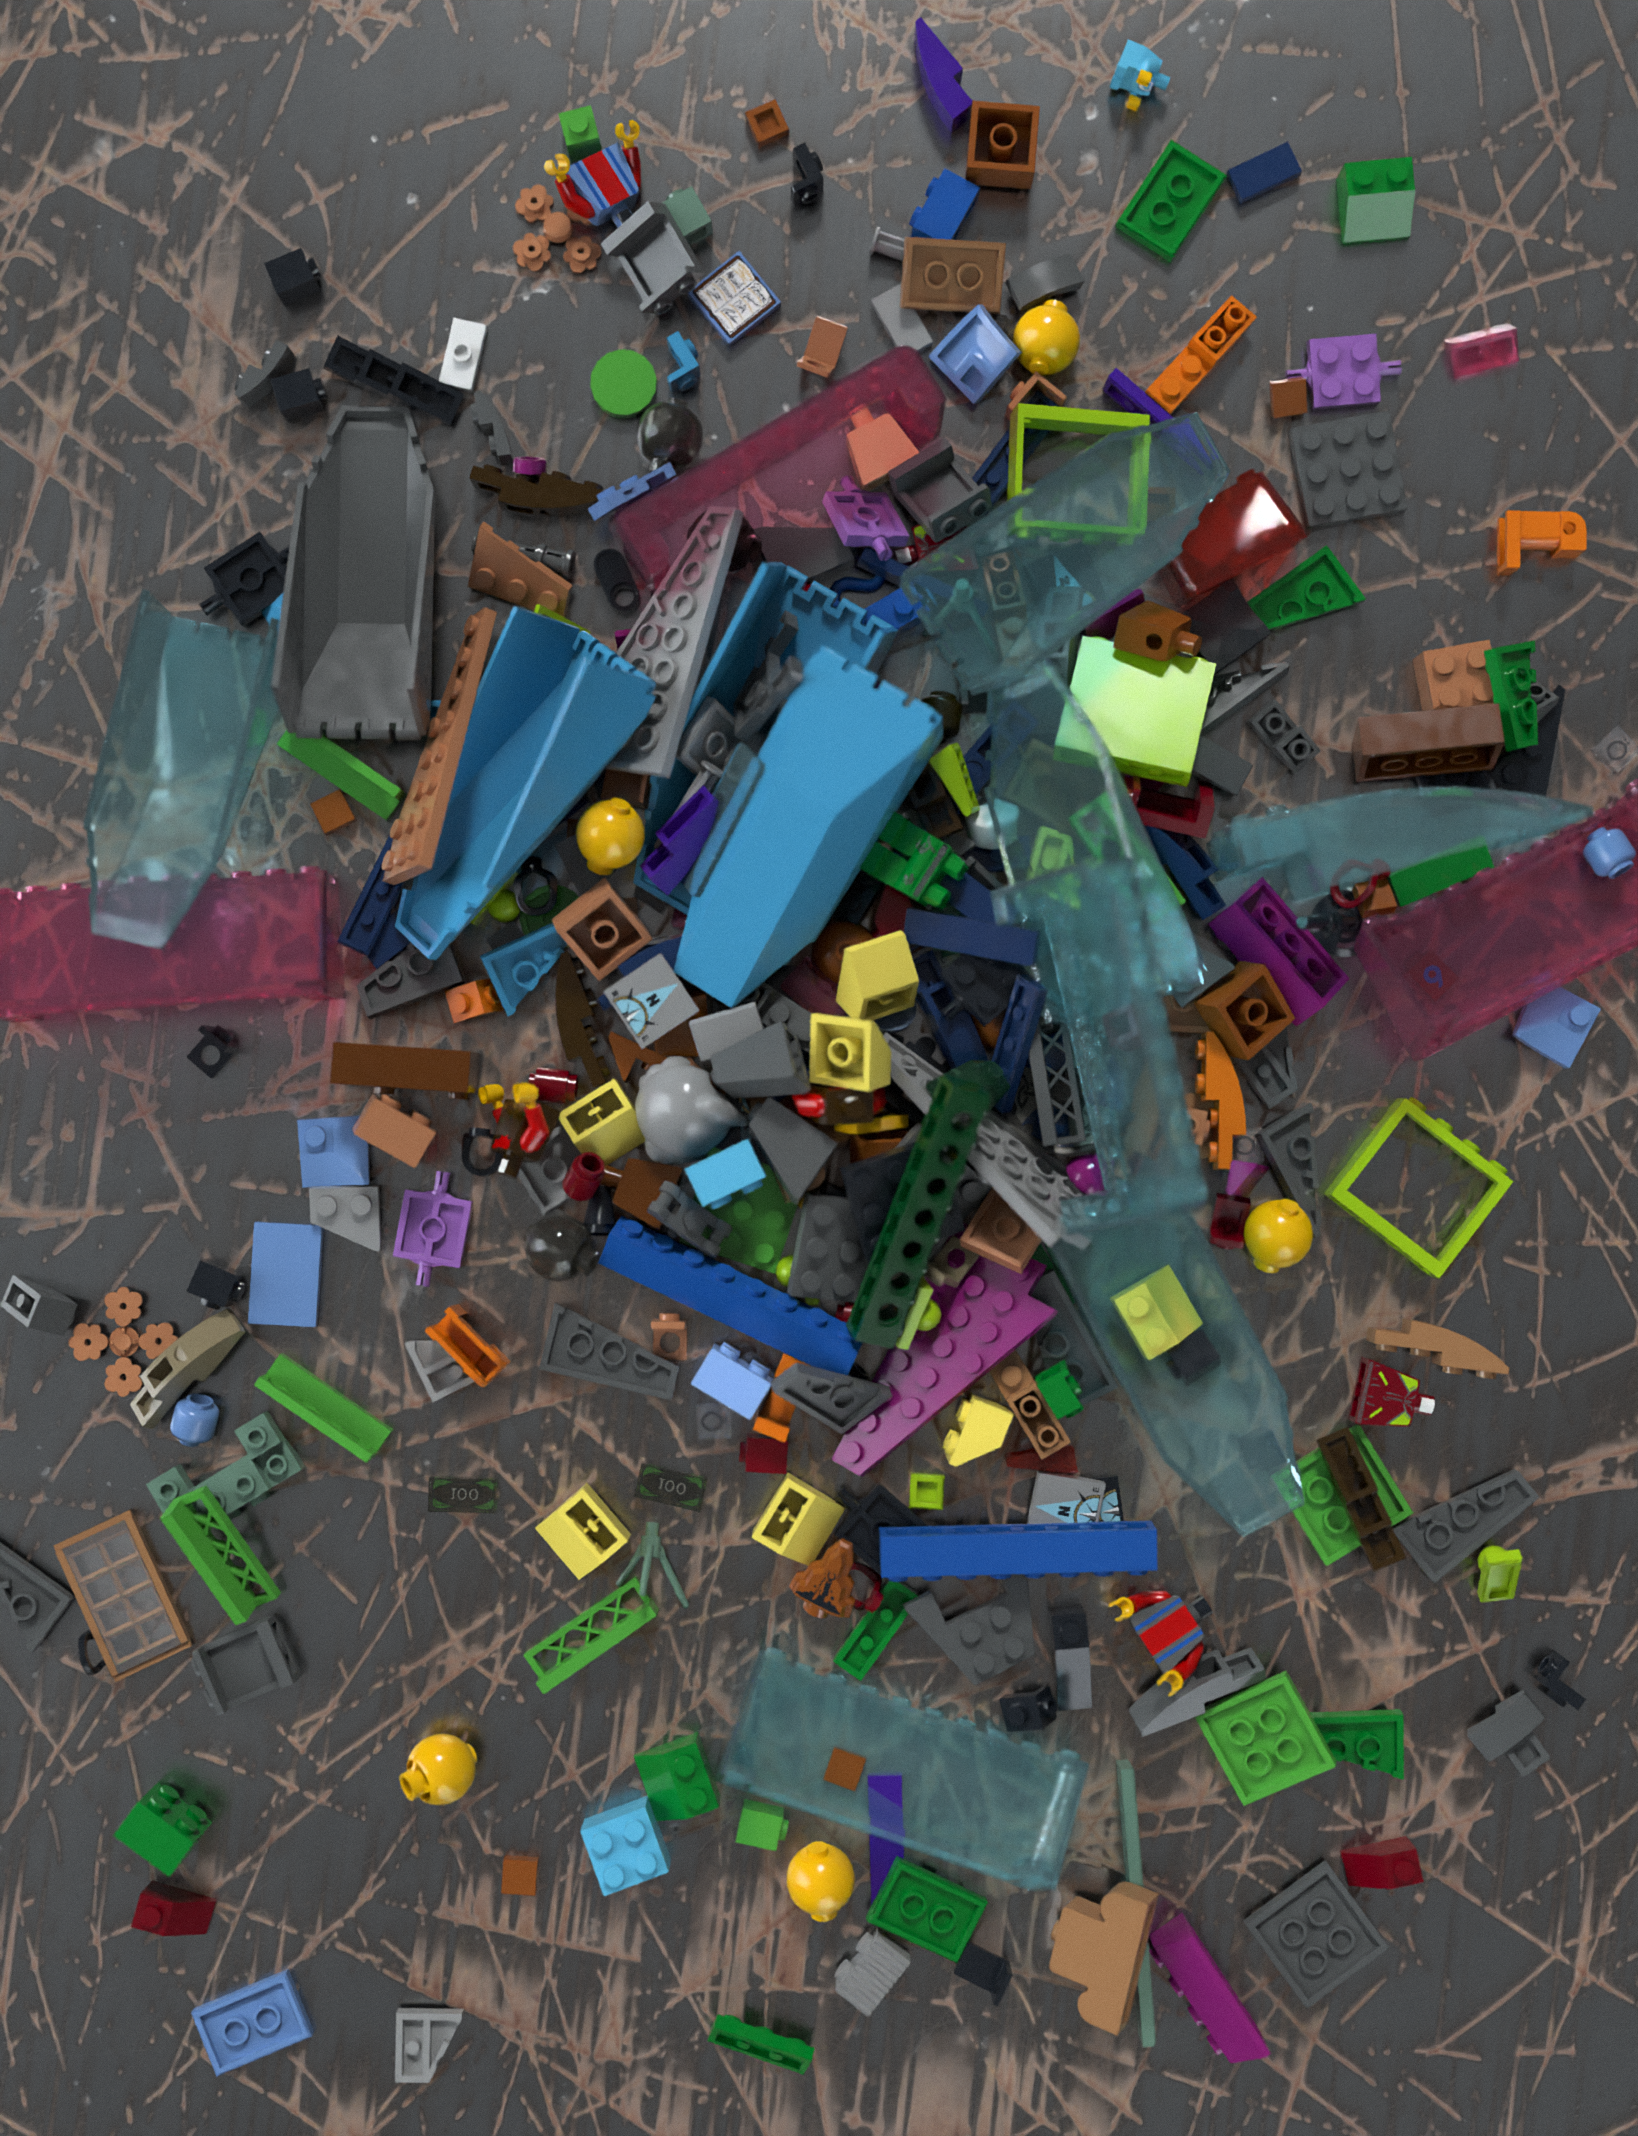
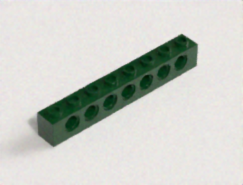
(913, 1195)

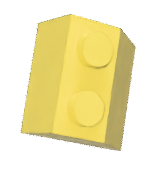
(848, 1053)
(1156, 1312)

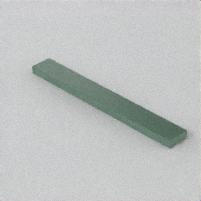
(1134, 1874)

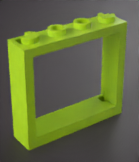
(1060, 420)
(1440, 1129)

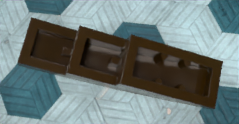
(1360, 1499)

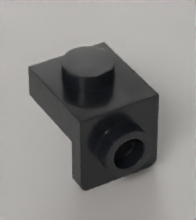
(810, 170)
(1548, 1674)
(1029, 1710)

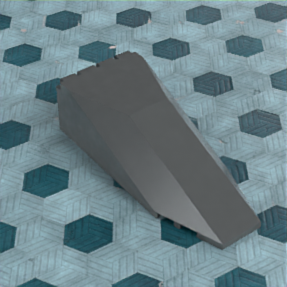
(360, 585)

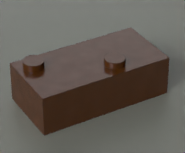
(1427, 742)
(405, 1068)

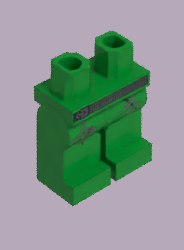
(926, 865)

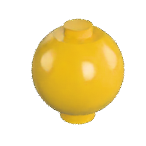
(1047, 338)
(609, 835)
(1278, 1234)
(439, 1770)
(820, 1880)

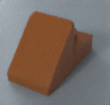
(628, 1053)

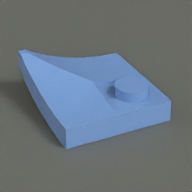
(975, 354)
(1556, 1025)
(332, 1152)

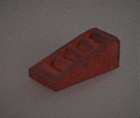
(1059, 1461)

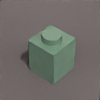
(689, 215)

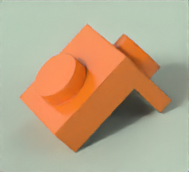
(472, 1000)

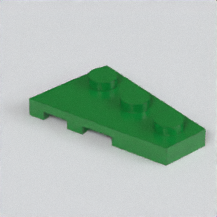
(1307, 592)
(1511, 689)
(1365, 1738)

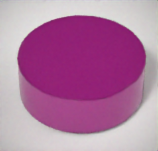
(529, 465)

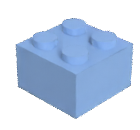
(733, 1379)

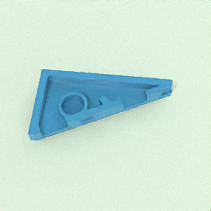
(521, 963)

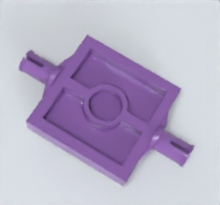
(1344, 371)
(865, 518)
(433, 1228)

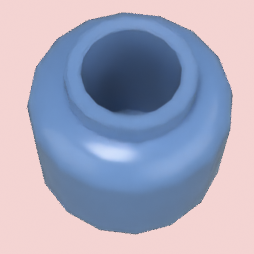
(1609, 852)
(194, 1419)

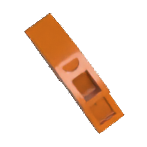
(1201, 355)
(1220, 1085)

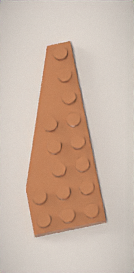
(424, 809)

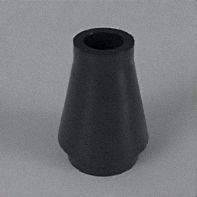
(600, 1213)

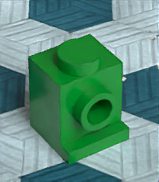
(1060, 1391)

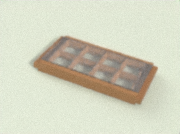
(122, 1595)

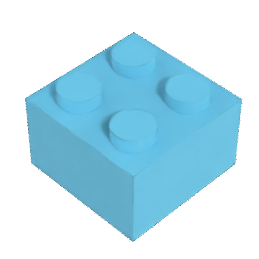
(726, 1173)
(625, 1846)

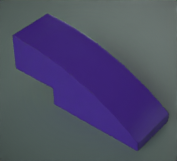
(941, 77)
(681, 841)

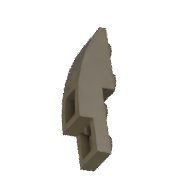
(188, 1358)

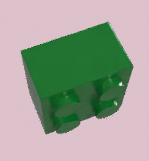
(163, 1828)

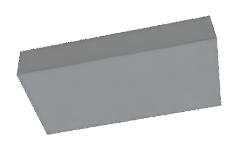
(901, 324)

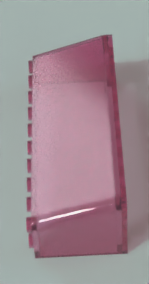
(892, 377)
(1503, 936)
(234, 944)

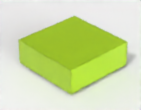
(926, 1491)

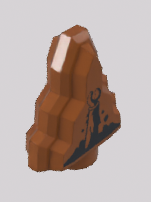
(827, 1583)

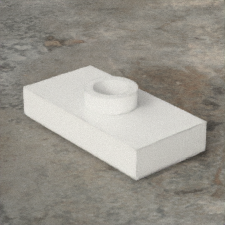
(463, 354)

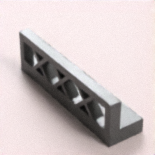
(1042, 1087)

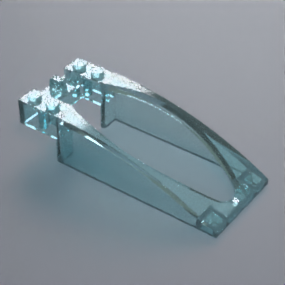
(1381, 832)

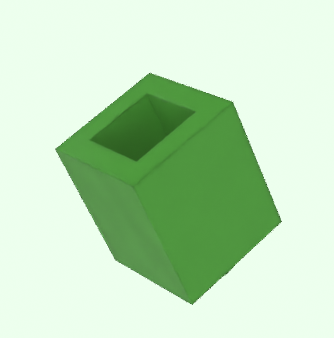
(580, 133)
(761, 1825)

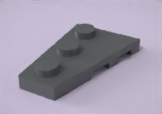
(408, 980)
(830, 1396)

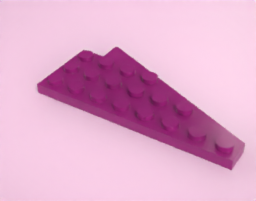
(977, 1330)

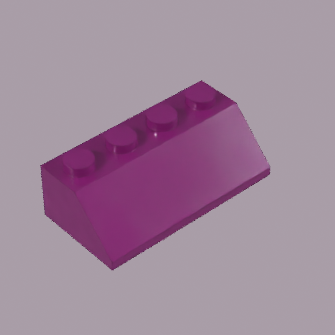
(1265, 932)
(1208, 1992)

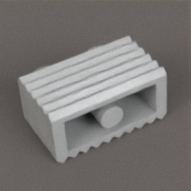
(871, 1970)

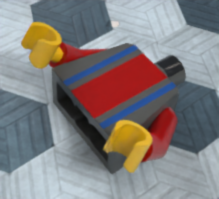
(1167, 1631)

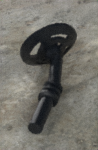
(1328, 919)

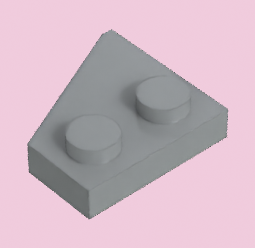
(437, 1368)
(422, 2041)

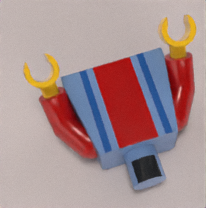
(603, 183)

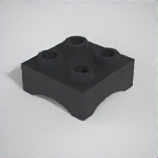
(1225, 625)

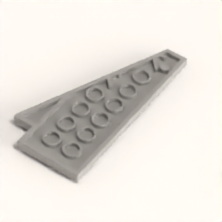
(672, 640)
(1019, 1172)

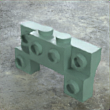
(267, 1463)

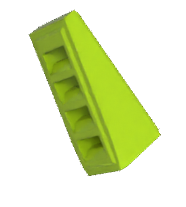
(955, 776)

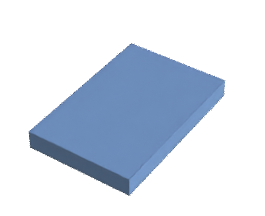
(285, 1274)
(252, 2022)

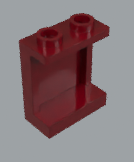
(1173, 811)

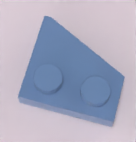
(632, 488)

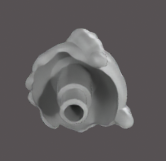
(682, 1112)

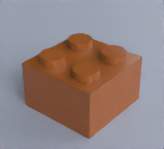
(1002, 144)
(1245, 1010)

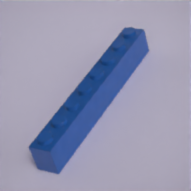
(729, 1296)
(1017, 1549)

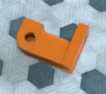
(1559, 532)
(467, 1347)
(777, 1412)

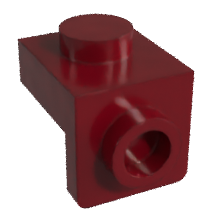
(1228, 1221)

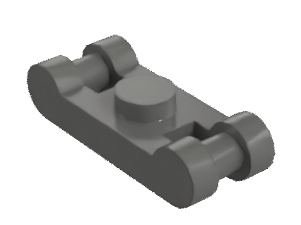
(689, 1219)

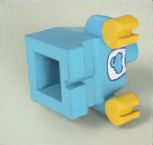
(1138, 73)

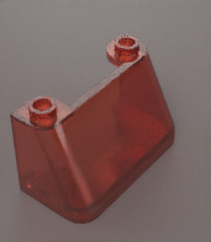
(1233, 535)

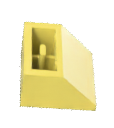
(877, 978)
(603, 1123)
(979, 1429)
(797, 1520)
(583, 1531)

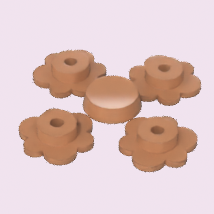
(557, 228)
(122, 1341)

